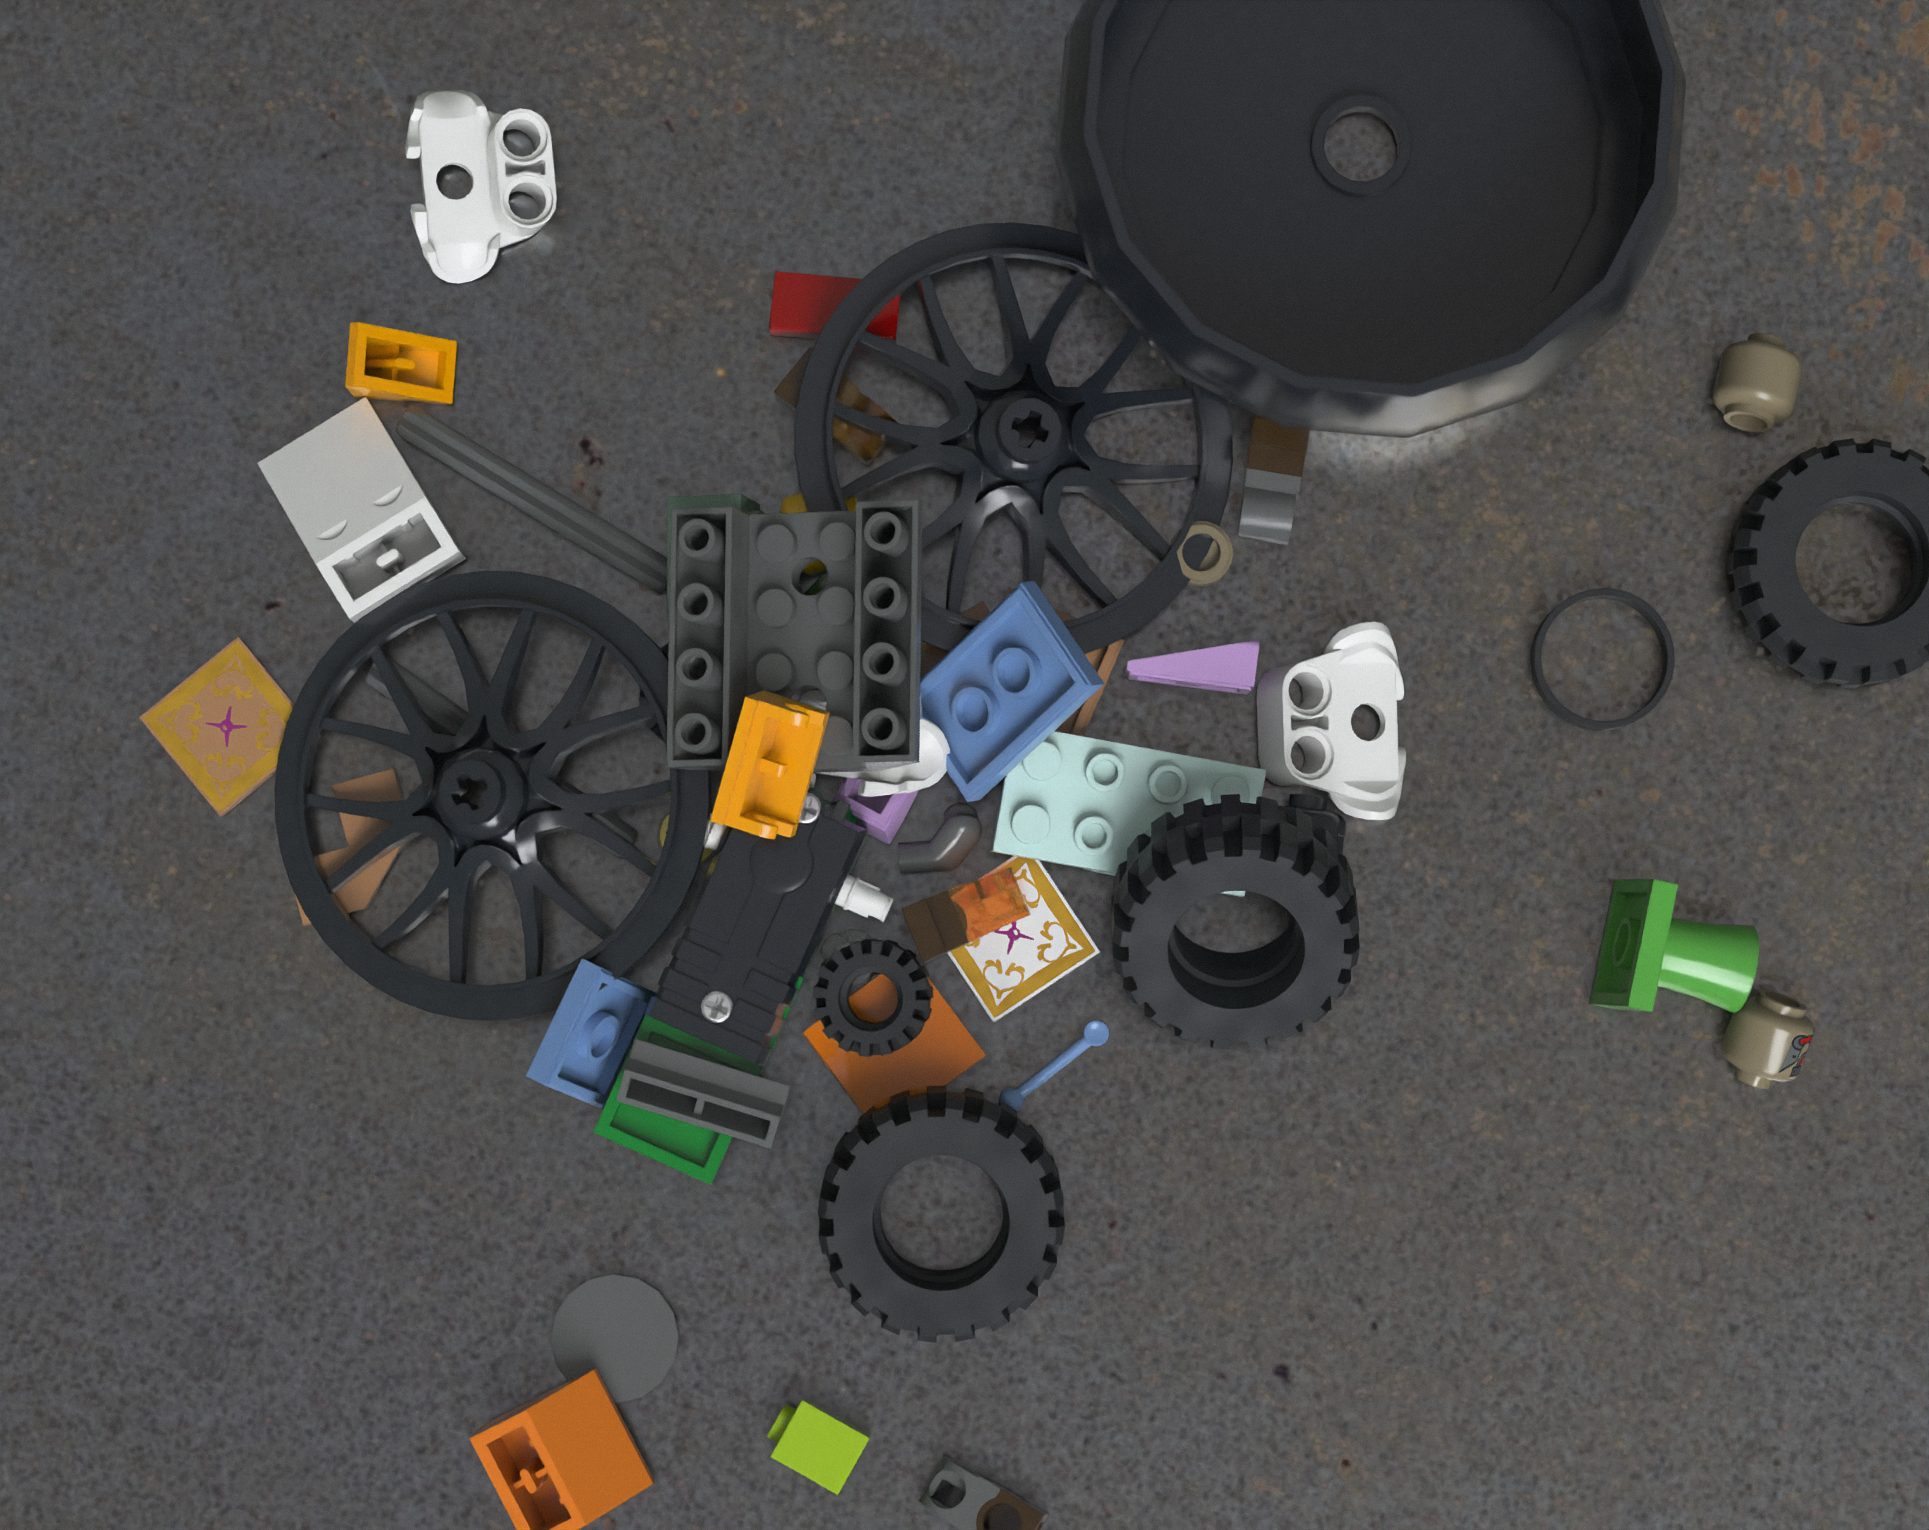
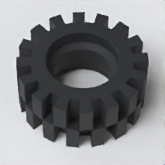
(833, 997)

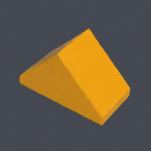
(399, 365)

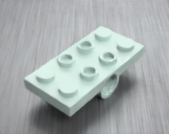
(1091, 797)

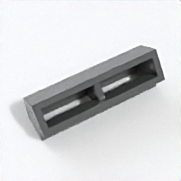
(703, 1093)

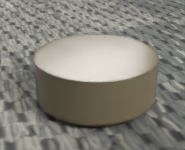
(1217, 559)

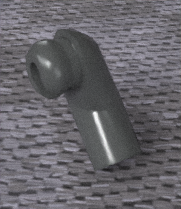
(948, 846)

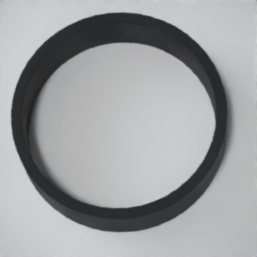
(1651, 616)

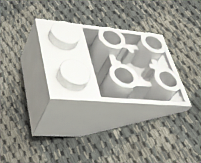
(360, 510)

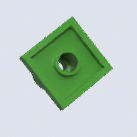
(1652, 950)

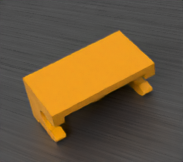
(770, 765)

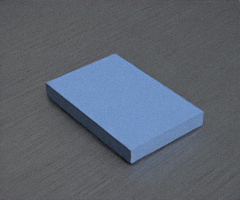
(1005, 689)

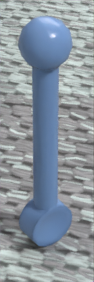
(1094, 1034)

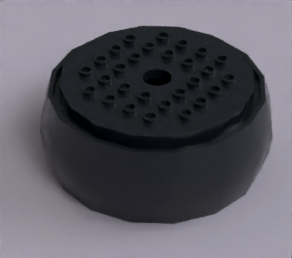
(1391, 304)

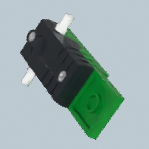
(744, 964)

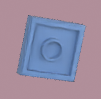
(590, 1034)

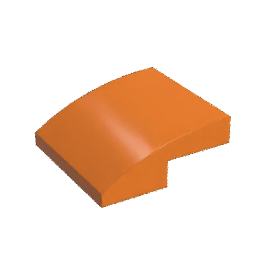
(931, 1059)

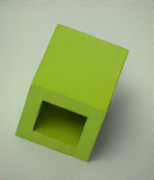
(817, 1443)

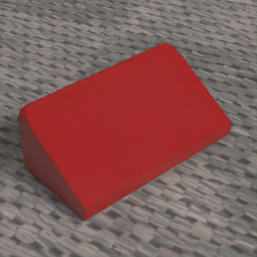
(807, 301)

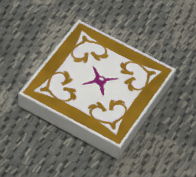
(1028, 954)

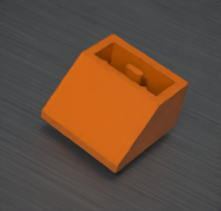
(562, 1457)

